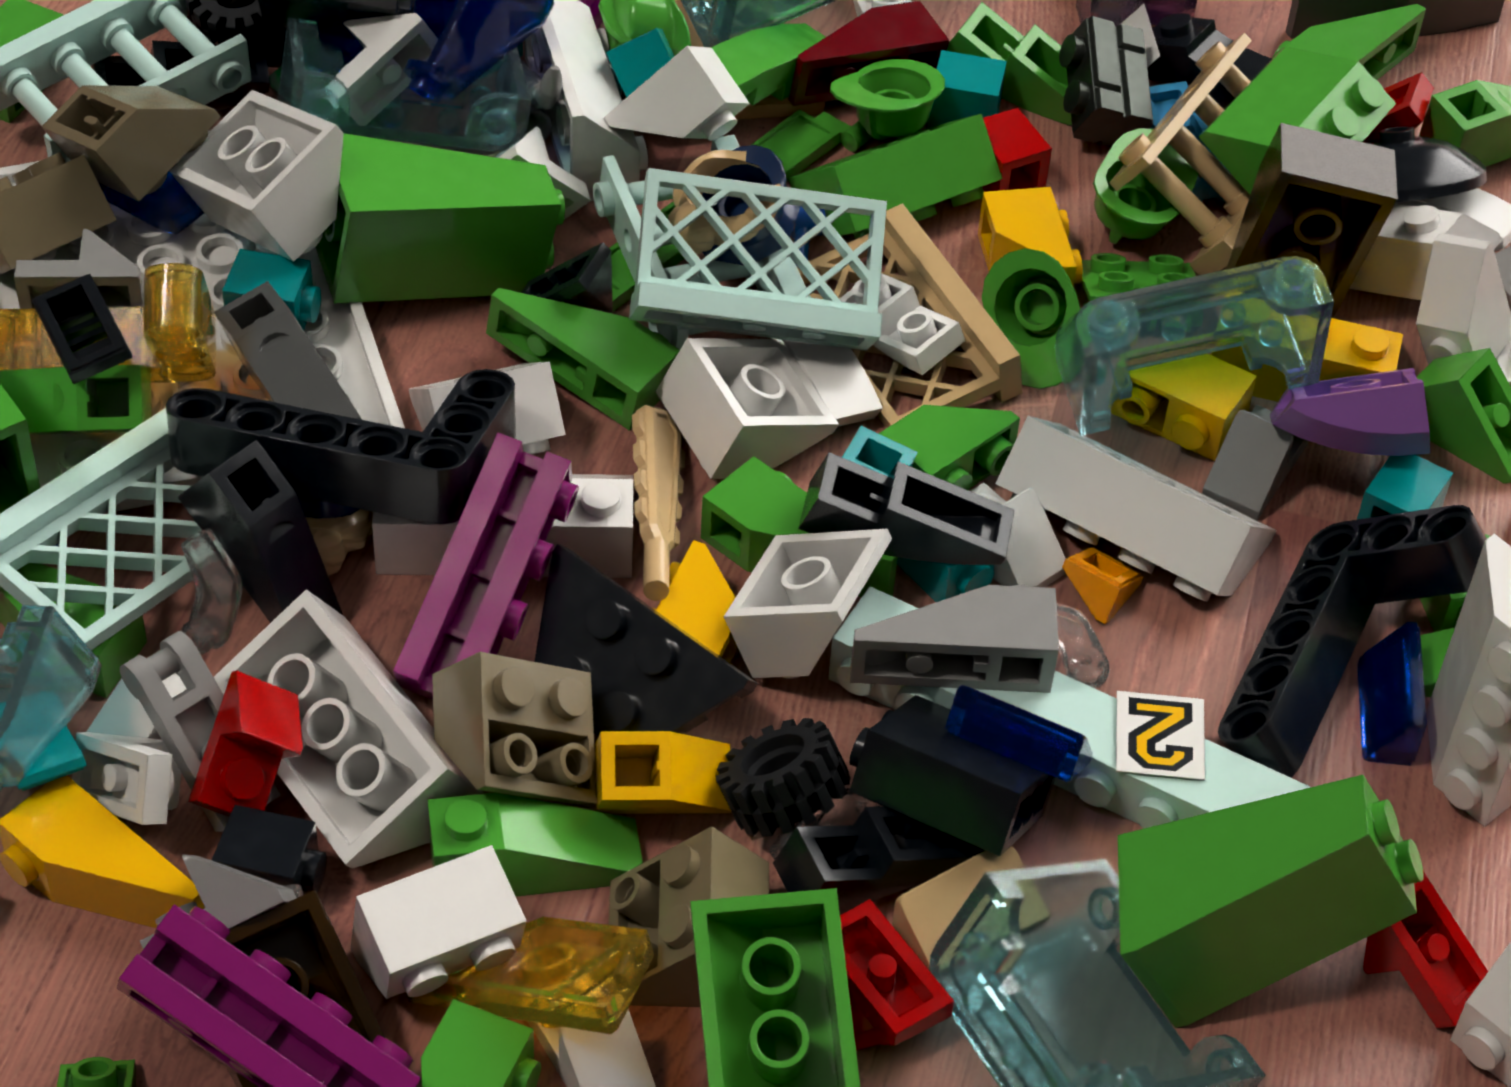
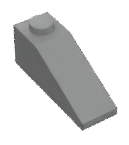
(976, 639)

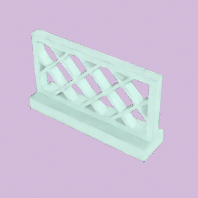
(755, 311)
(79, 503)

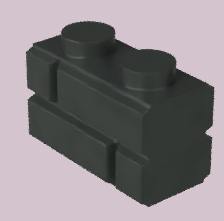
(1106, 80)

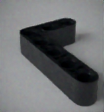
(353, 459)
(1324, 614)

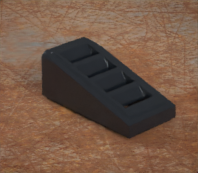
(81, 328)

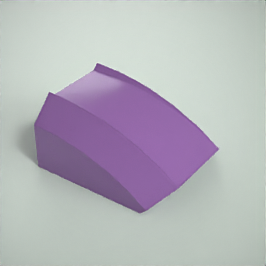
(1360, 413)

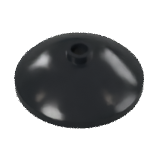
(1429, 165)

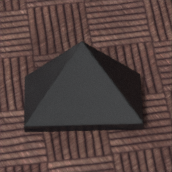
(579, 281)

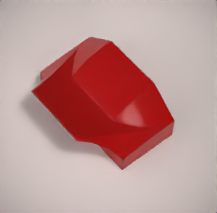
(887, 982)

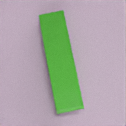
(766, 58)

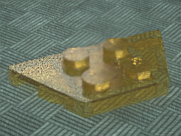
(558, 977)

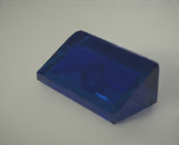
(1392, 698)
(1018, 734)

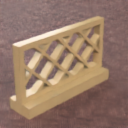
(942, 291)

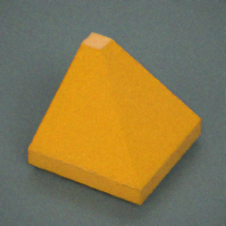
(1101, 581)

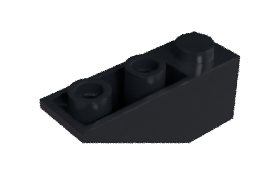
(261, 530)

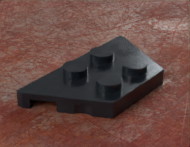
(640, 663)

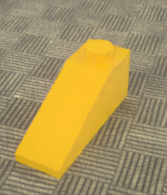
(89, 857)

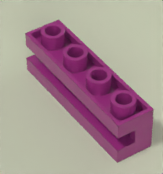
(488, 562)
(250, 1015)

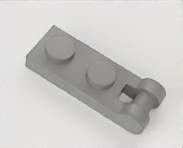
(188, 717)

